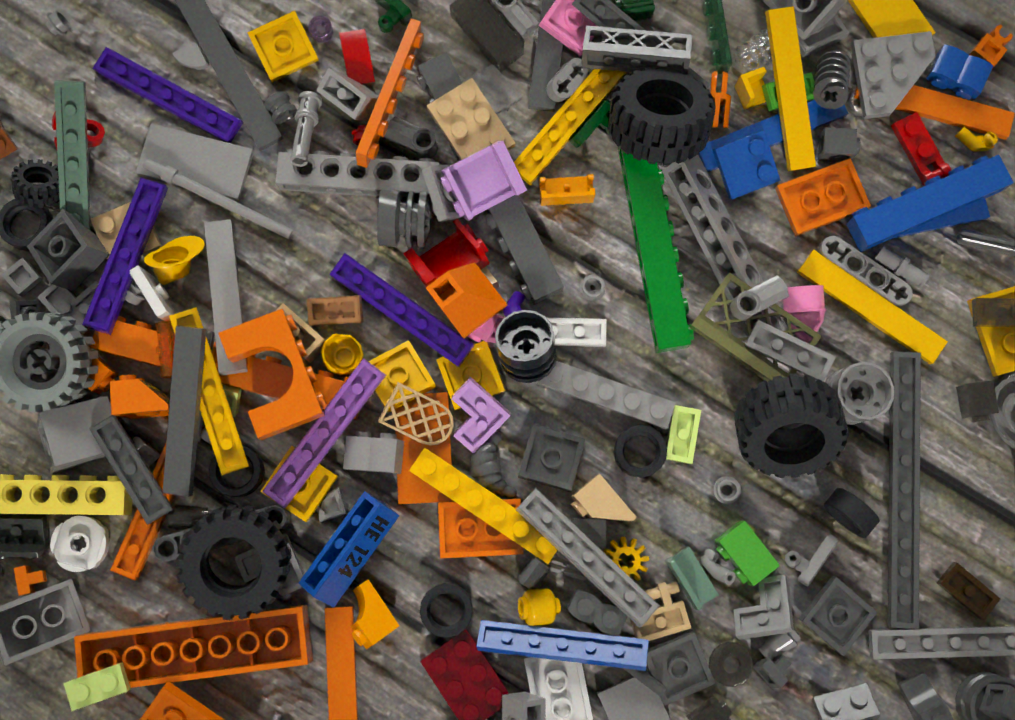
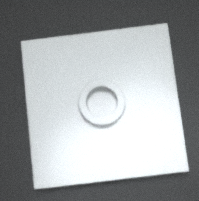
(153, 292)

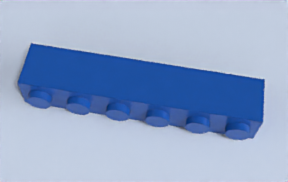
(929, 203)

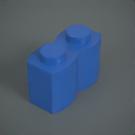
(959, 72)

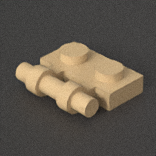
(667, 618)

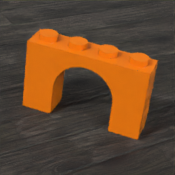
(276, 334)

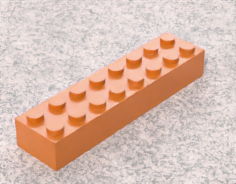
(200, 647)

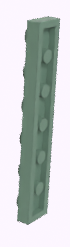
(72, 149)

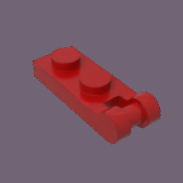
(920, 148)

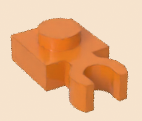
(991, 46)

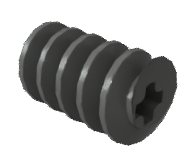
(832, 79)

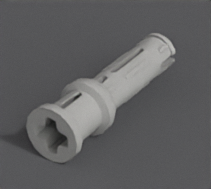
(306, 119)

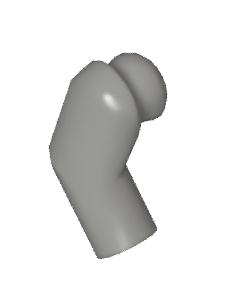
(717, 571)

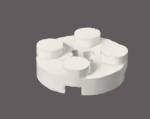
(66, 551)

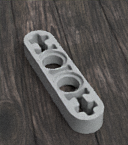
(867, 267)

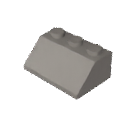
(809, 14)

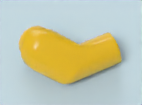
(977, 143)

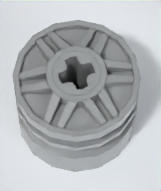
(871, 390)

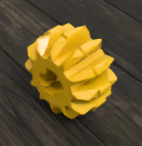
(628, 550)

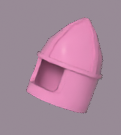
(806, 305)

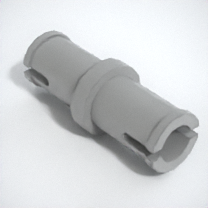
(901, 266)

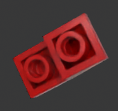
(357, 56)

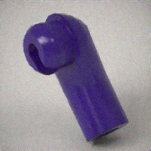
(514, 303)

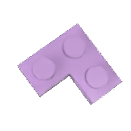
(484, 412)

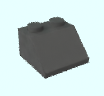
(67, 251)

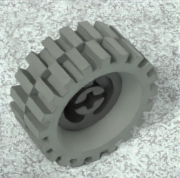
(23, 370)

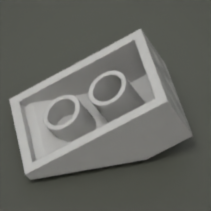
(40, 621)

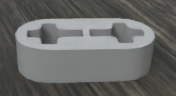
(563, 76)

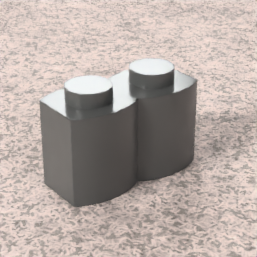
(590, 609)

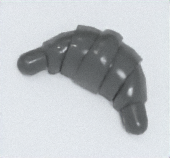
(487, 469)

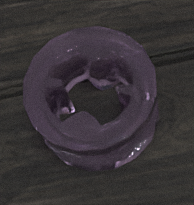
(314, 22)

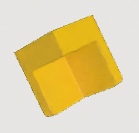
(750, 88)

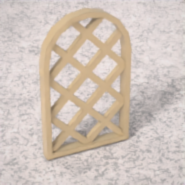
(390, 402)

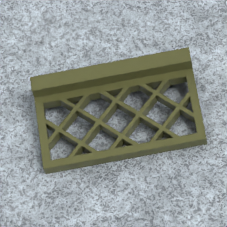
(734, 346)

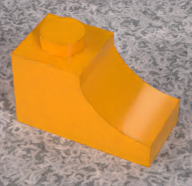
(373, 617)

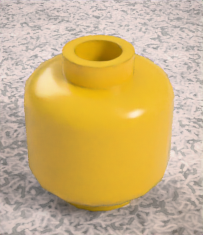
(538, 607)

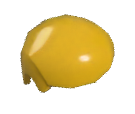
(341, 354)

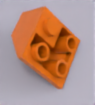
(466, 298)

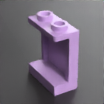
(482, 180)

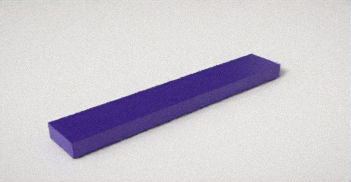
(167, 95)
(125, 256)
(402, 309)

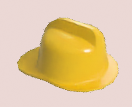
(174, 258)

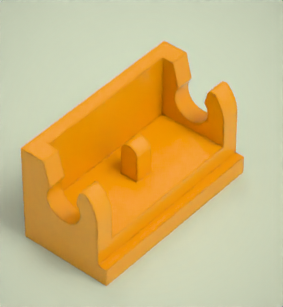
(566, 190)

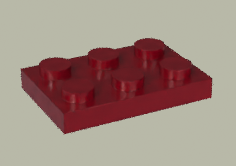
(465, 678)

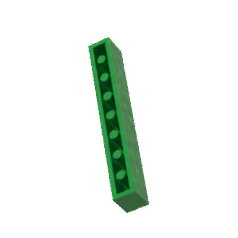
(656, 254)

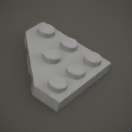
(889, 69)

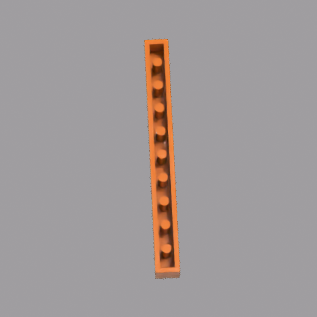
(263, 376)

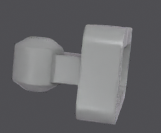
(810, 569)

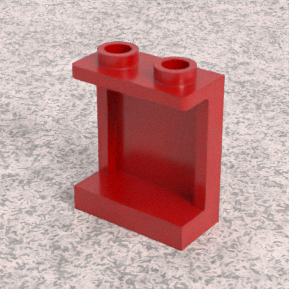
(449, 254)

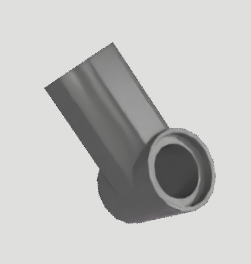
(411, 136)

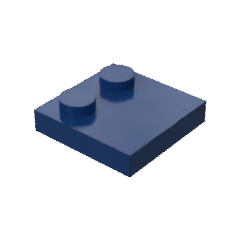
(746, 164)

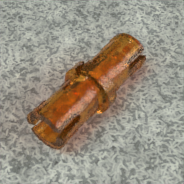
(165, 347)

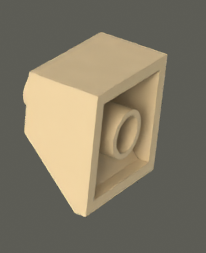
(600, 501)

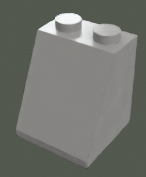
(67, 434)

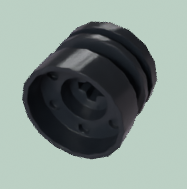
(524, 333)

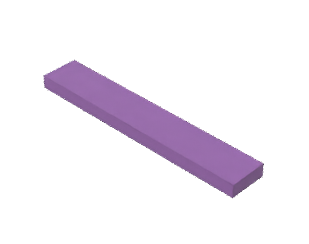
(324, 433)

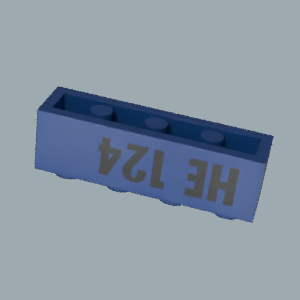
(348, 549)

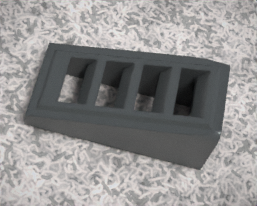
(533, 573)

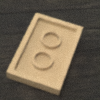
(468, 120)

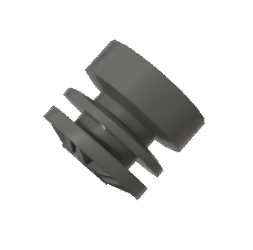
(401, 218)

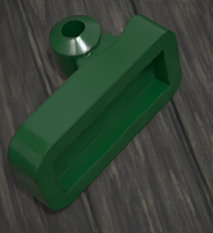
(396, 12)
(598, 117)

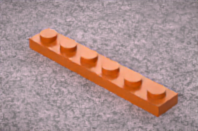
(387, 101)

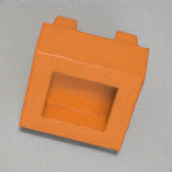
(26, 579)

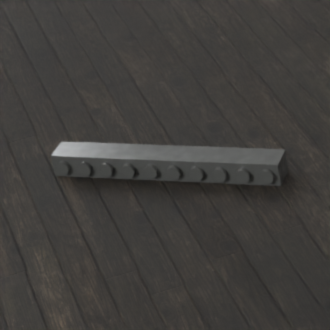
(509, 216)

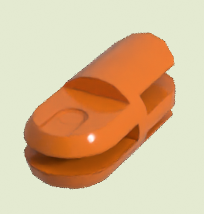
(720, 99)

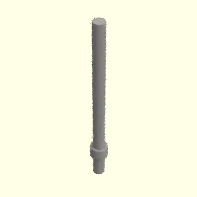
(172, 176)

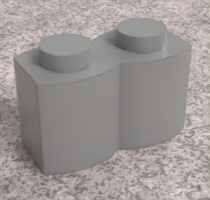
(373, 454)

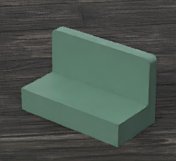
(691, 578)

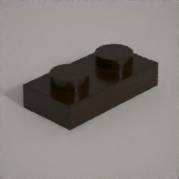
(968, 591)

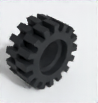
(36, 193)

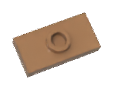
(335, 310)

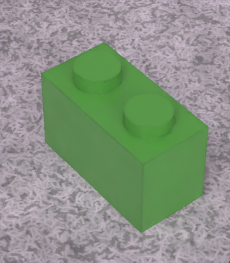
(746, 554)

